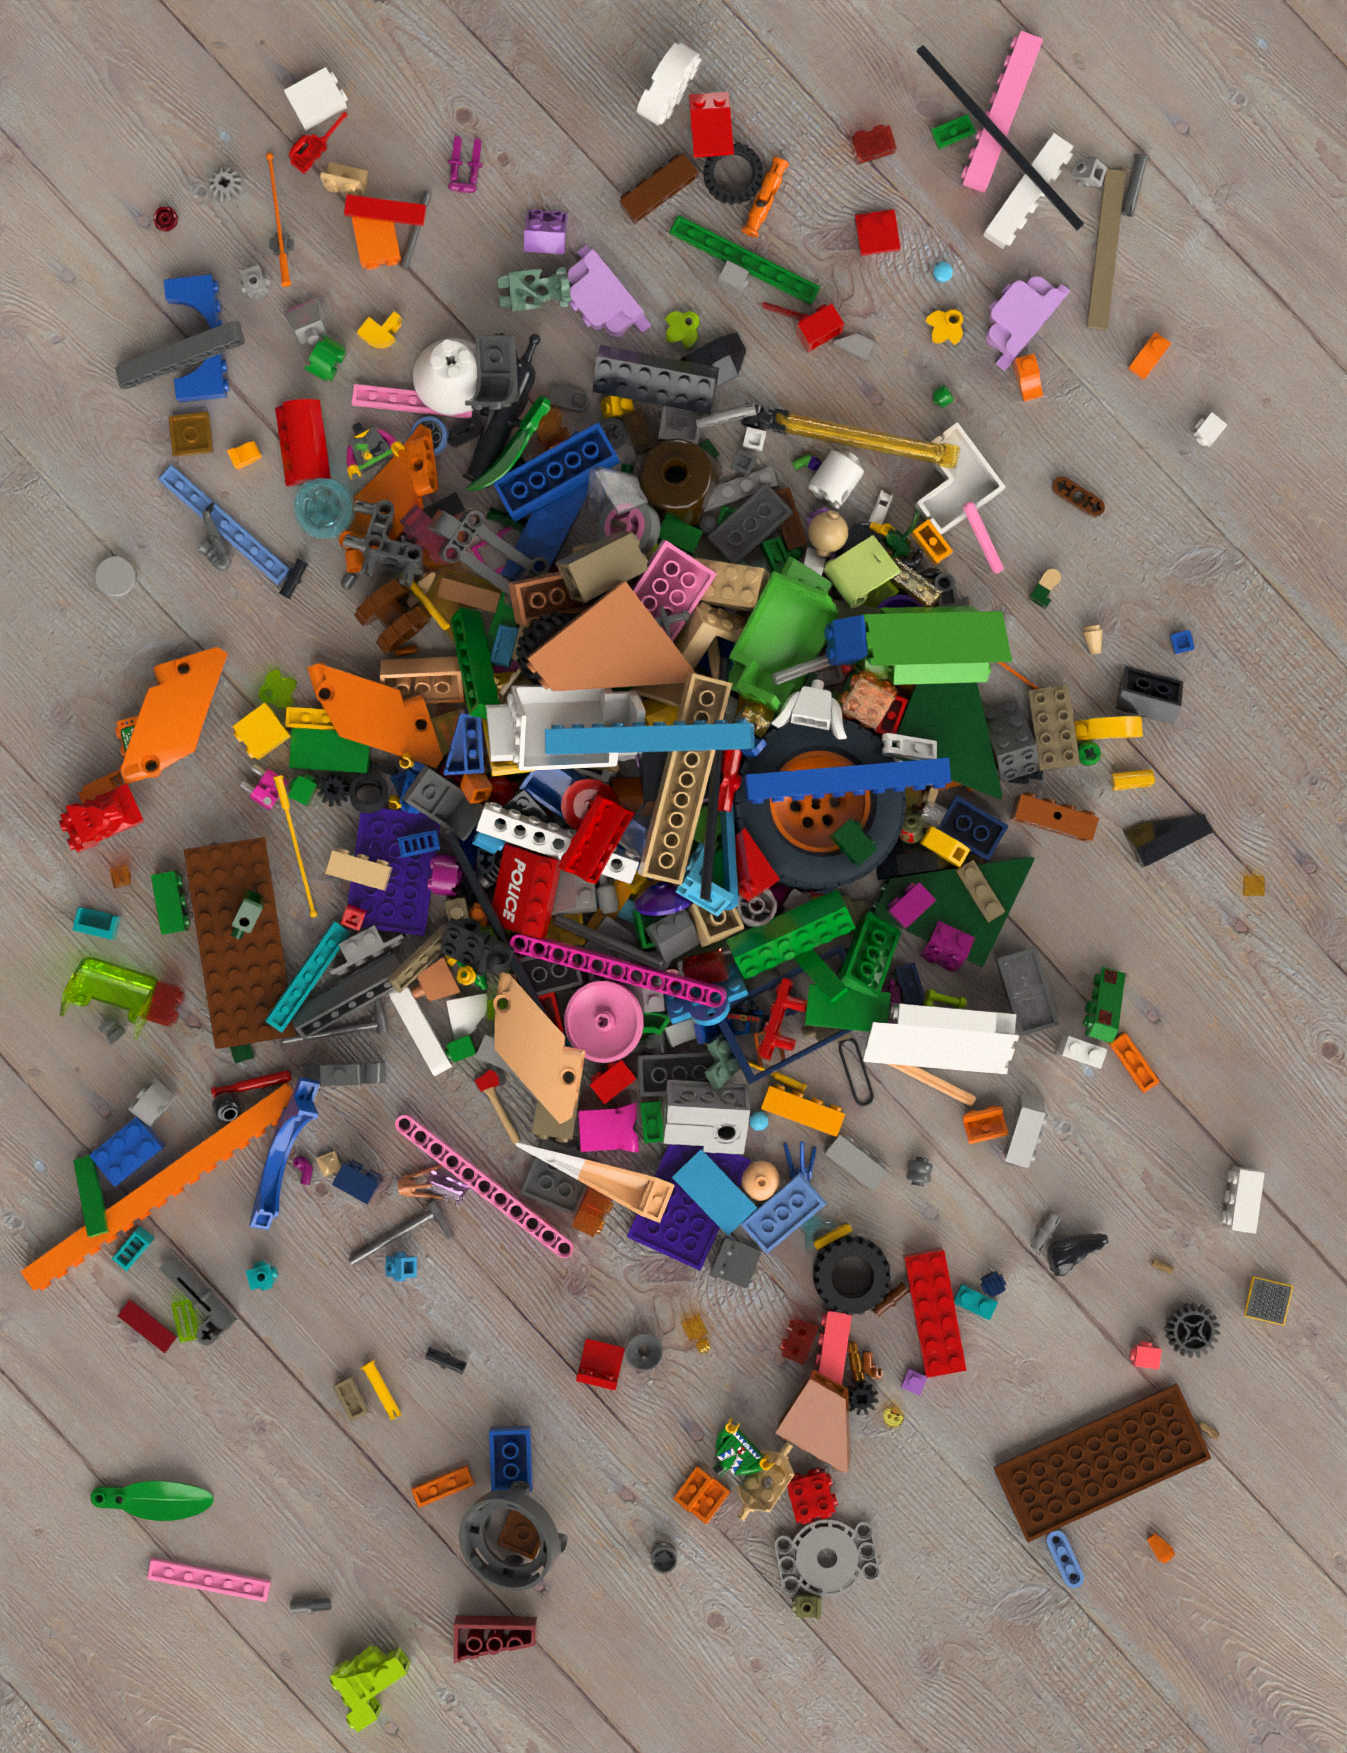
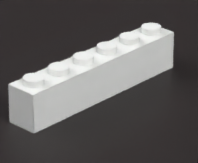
(1026, 193)

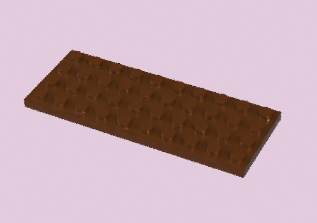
(245, 974)
(1102, 1462)

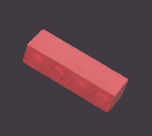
(833, 1344)

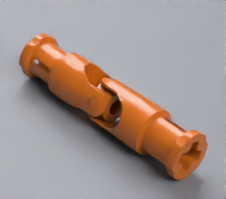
(766, 195)

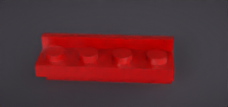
(302, 441)
(596, 839)

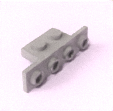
(362, 946)

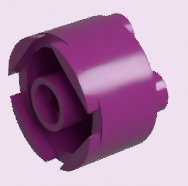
(445, 876)

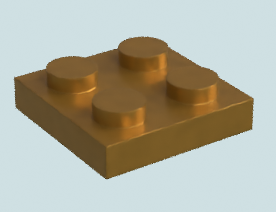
(190, 434)

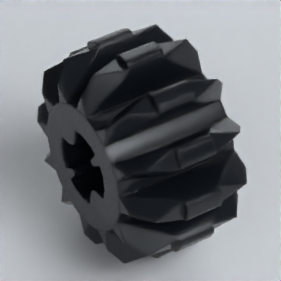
(327, 786)
(869, 1397)

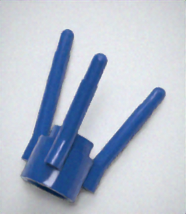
(806, 1172)

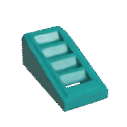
(142, 1239)

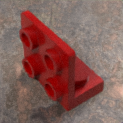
(600, 1364)

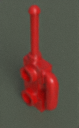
(315, 147)

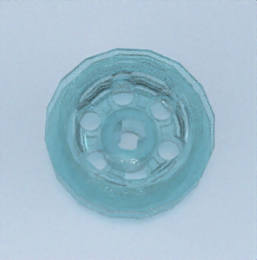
(304, 505)

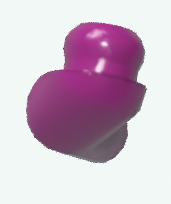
(306, 1169)

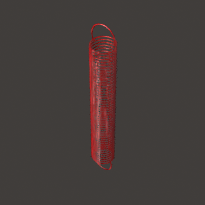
(784, 310)

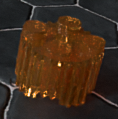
(551, 430)

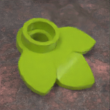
(680, 330)

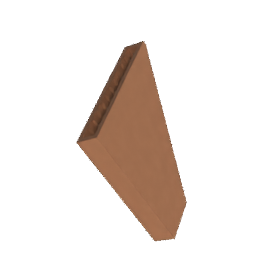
(609, 647)

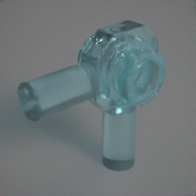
(811, 1226)

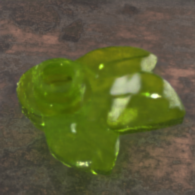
(280, 688)

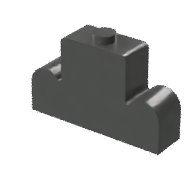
(346, 1073)

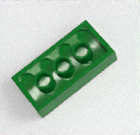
(869, 955)

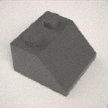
(673, 935)

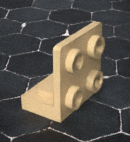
(345, 179)

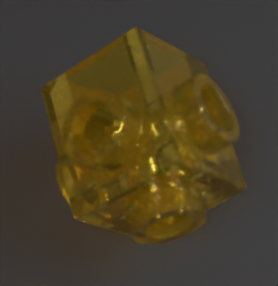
(759, 716)

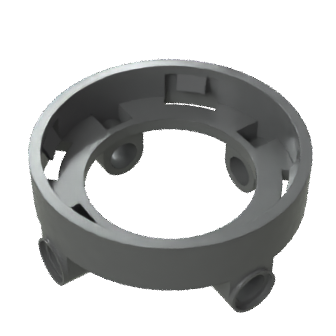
(512, 1572)

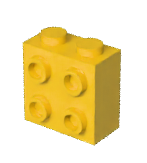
(260, 732)

